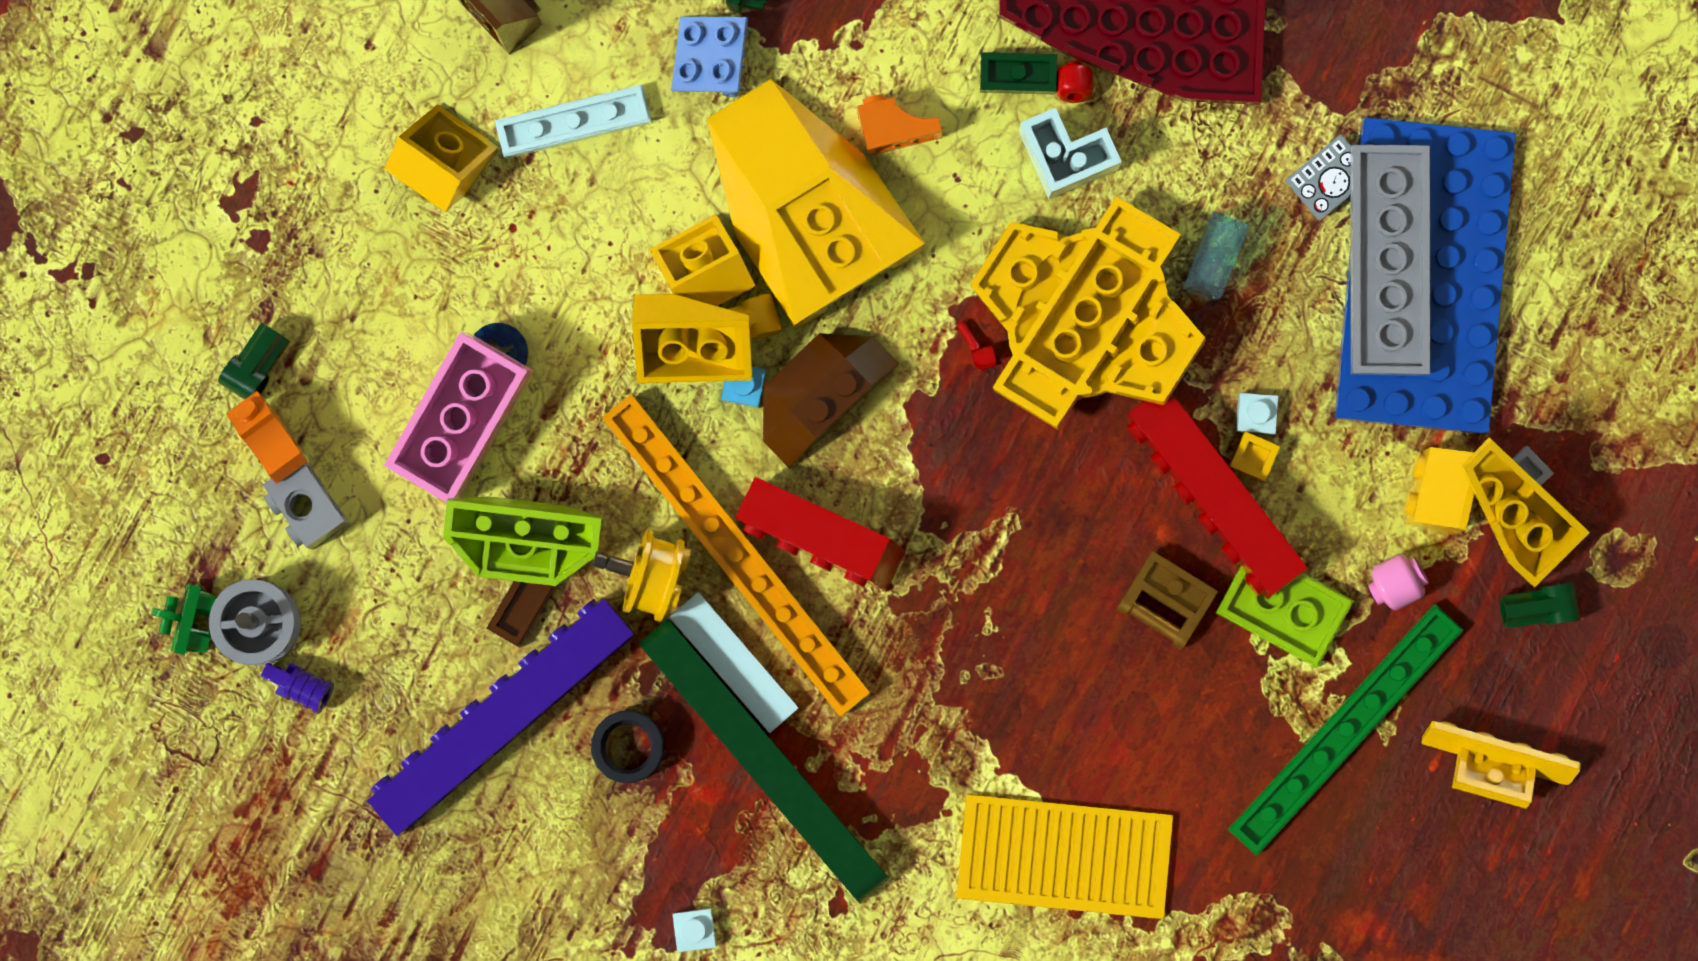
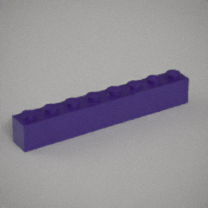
(501, 717)

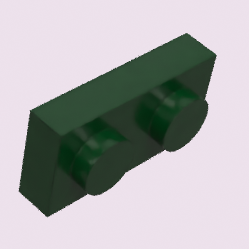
(1018, 73)

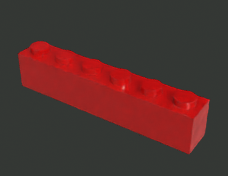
(1217, 494)

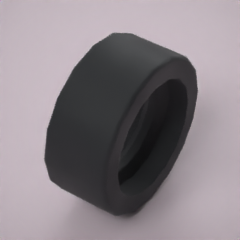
(598, 746)

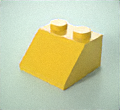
(440, 157)
(703, 264)
(1441, 492)

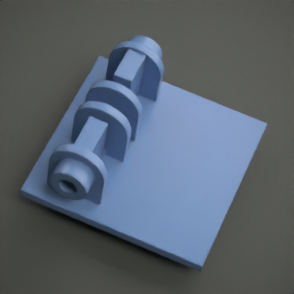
(710, 55)

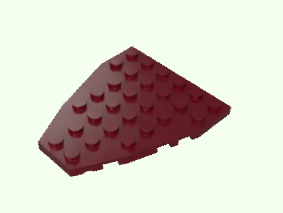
(1172, 46)

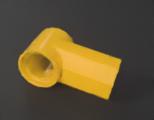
(762, 316)

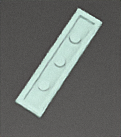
(573, 121)
(734, 662)

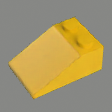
(689, 341)

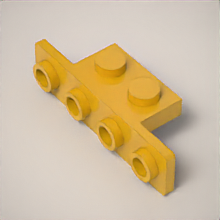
(1496, 766)

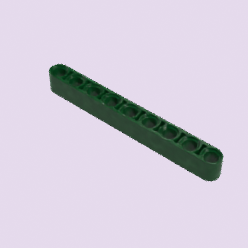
(764, 761)

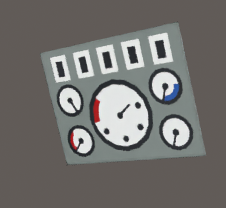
(1325, 178)

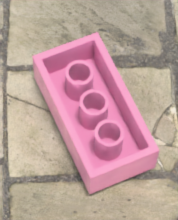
(458, 417)

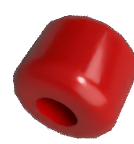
(1074, 82)

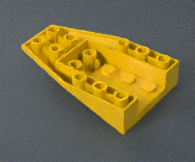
(805, 203)

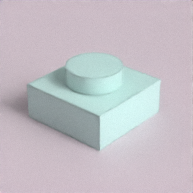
(1256, 413)
(694, 930)

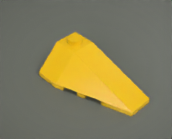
(1523, 516)

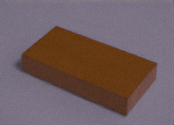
(519, 611)

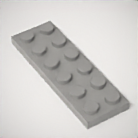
(1390, 260)

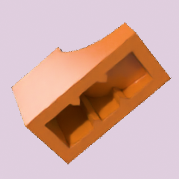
(890, 128)
(267, 437)

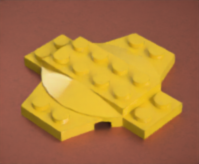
(1087, 313)

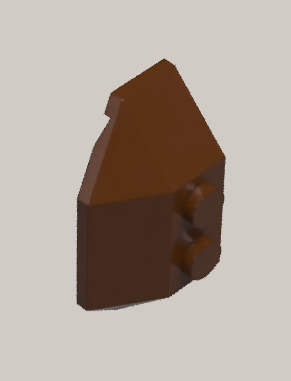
(820, 390)

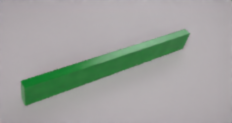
(1345, 729)

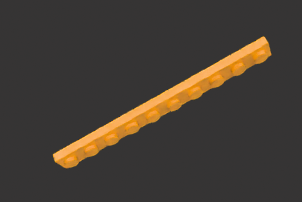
(735, 555)

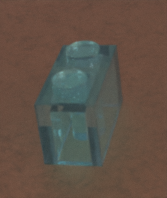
(1215, 256)

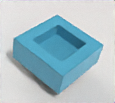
(745, 392)

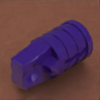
(299, 686)

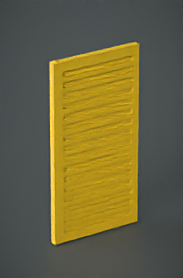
(1064, 856)

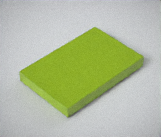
(1296, 619)

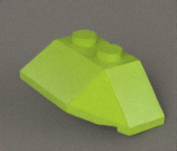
(521, 538)

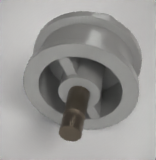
(254, 622)

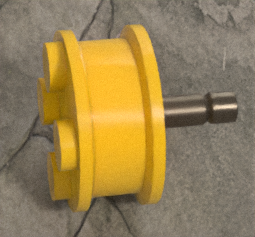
(650, 574)

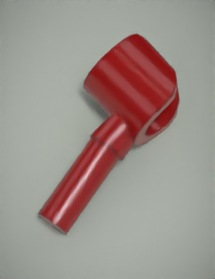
(982, 357)

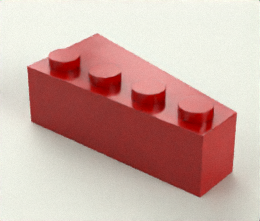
(821, 534)

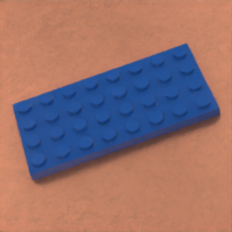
(1466, 275)

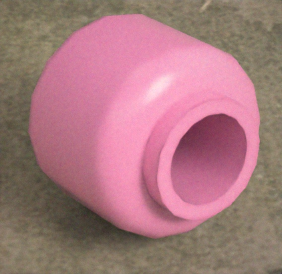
(1398, 582)

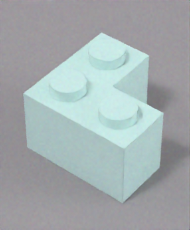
(1064, 163)

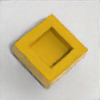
(1254, 457)

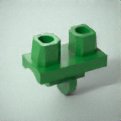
(185, 636)

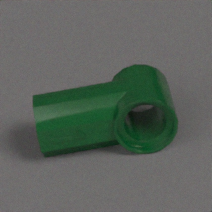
(250, 368)
(1549, 605)

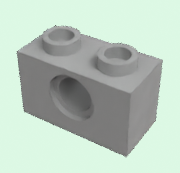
(325, 516)

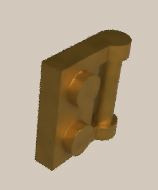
(1175, 590)

